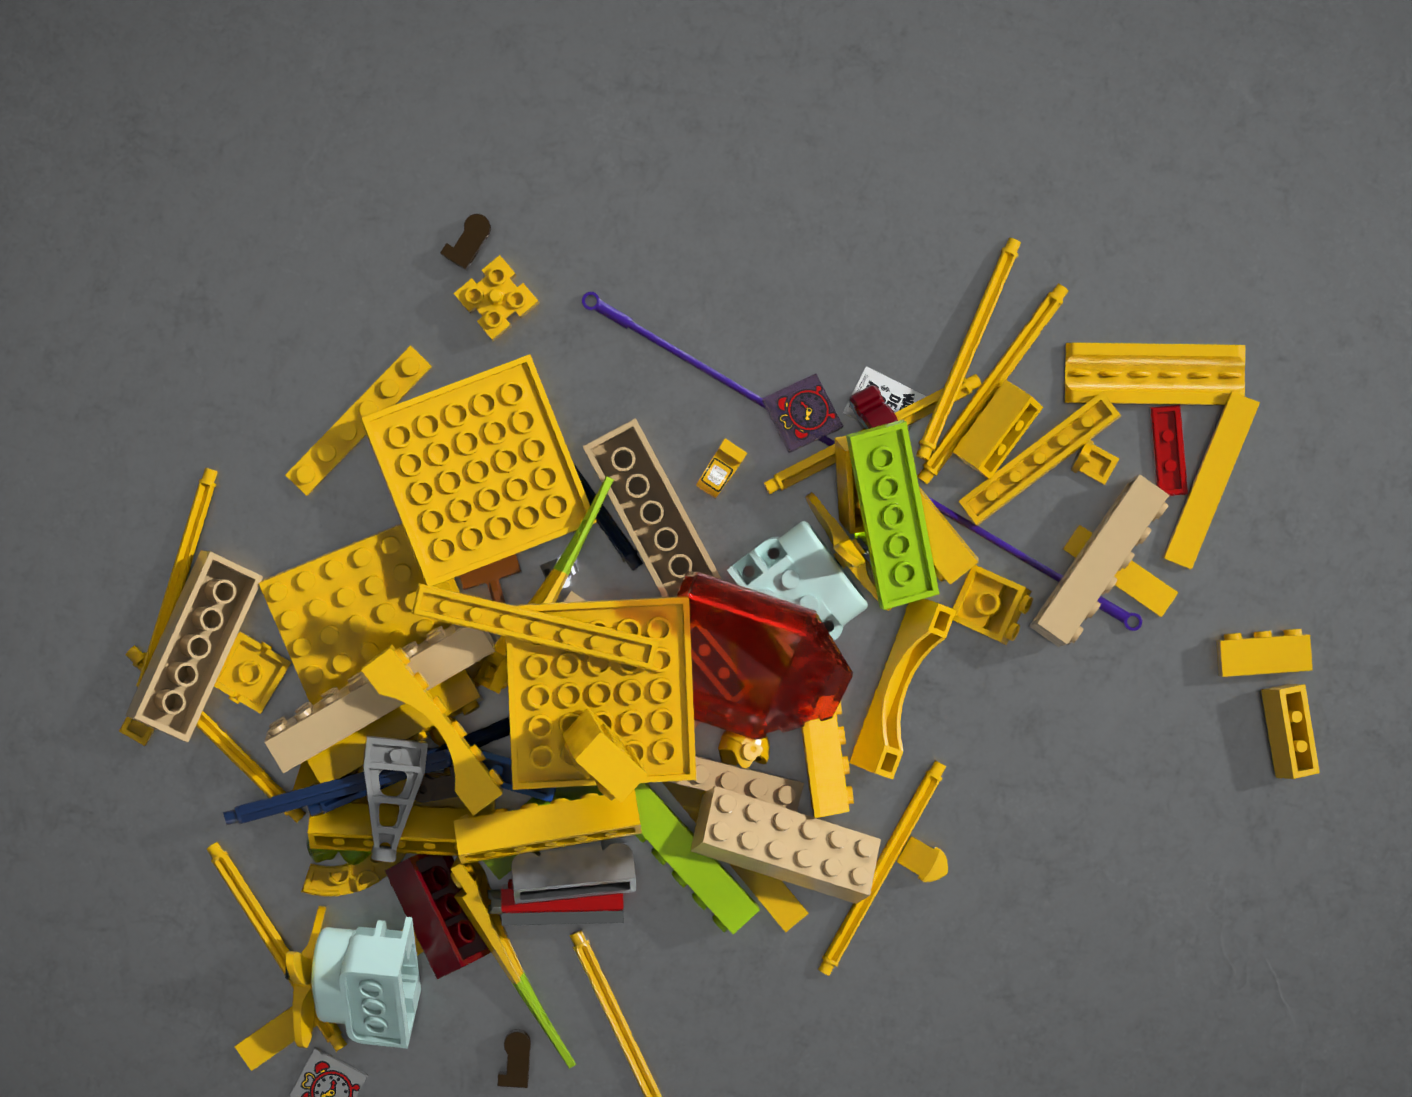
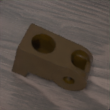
(470, 242)
(437, 788)
(518, 1047)

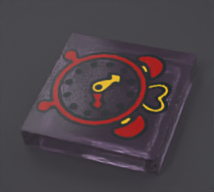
(802, 413)

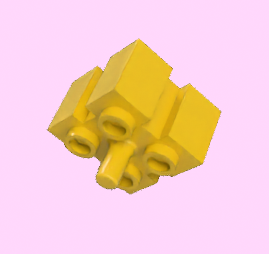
(496, 298)

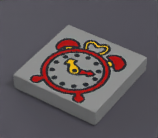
(328, 1078)

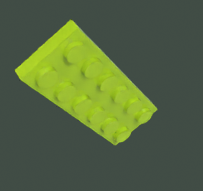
(892, 514)

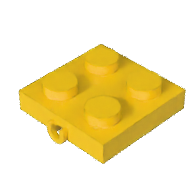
(251, 672)

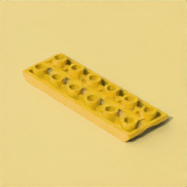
(1154, 373)

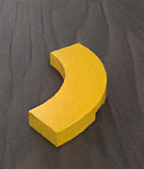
(346, 878)

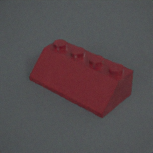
(439, 923)

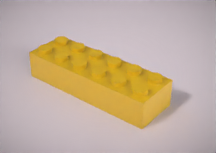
(604, 756)

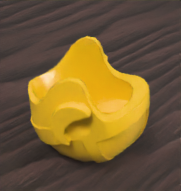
(742, 750)

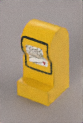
(721, 468)

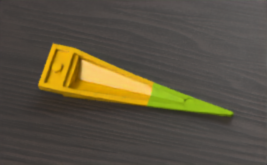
(493, 668)
(474, 903)

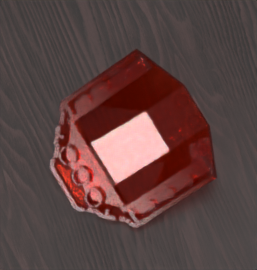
(759, 660)

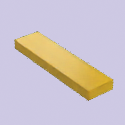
(1131, 580)

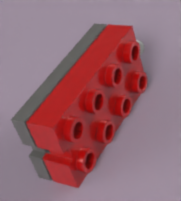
(577, 910)

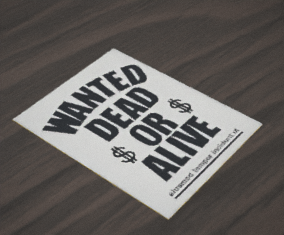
(893, 393)

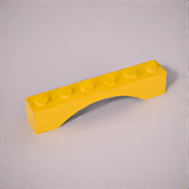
(395, 679)
(880, 741)

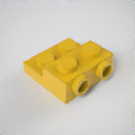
(991, 605)

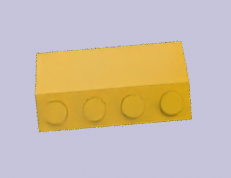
(826, 766)

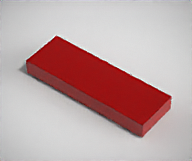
(1168, 449)

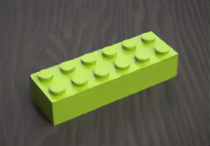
(704, 875)

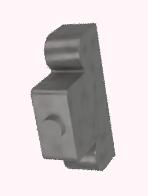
(573, 872)

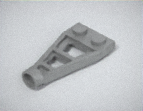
(395, 755)

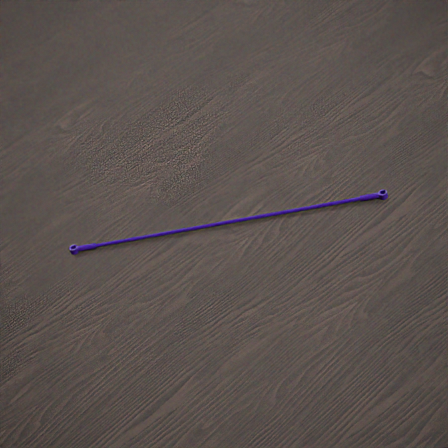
(626, 322)

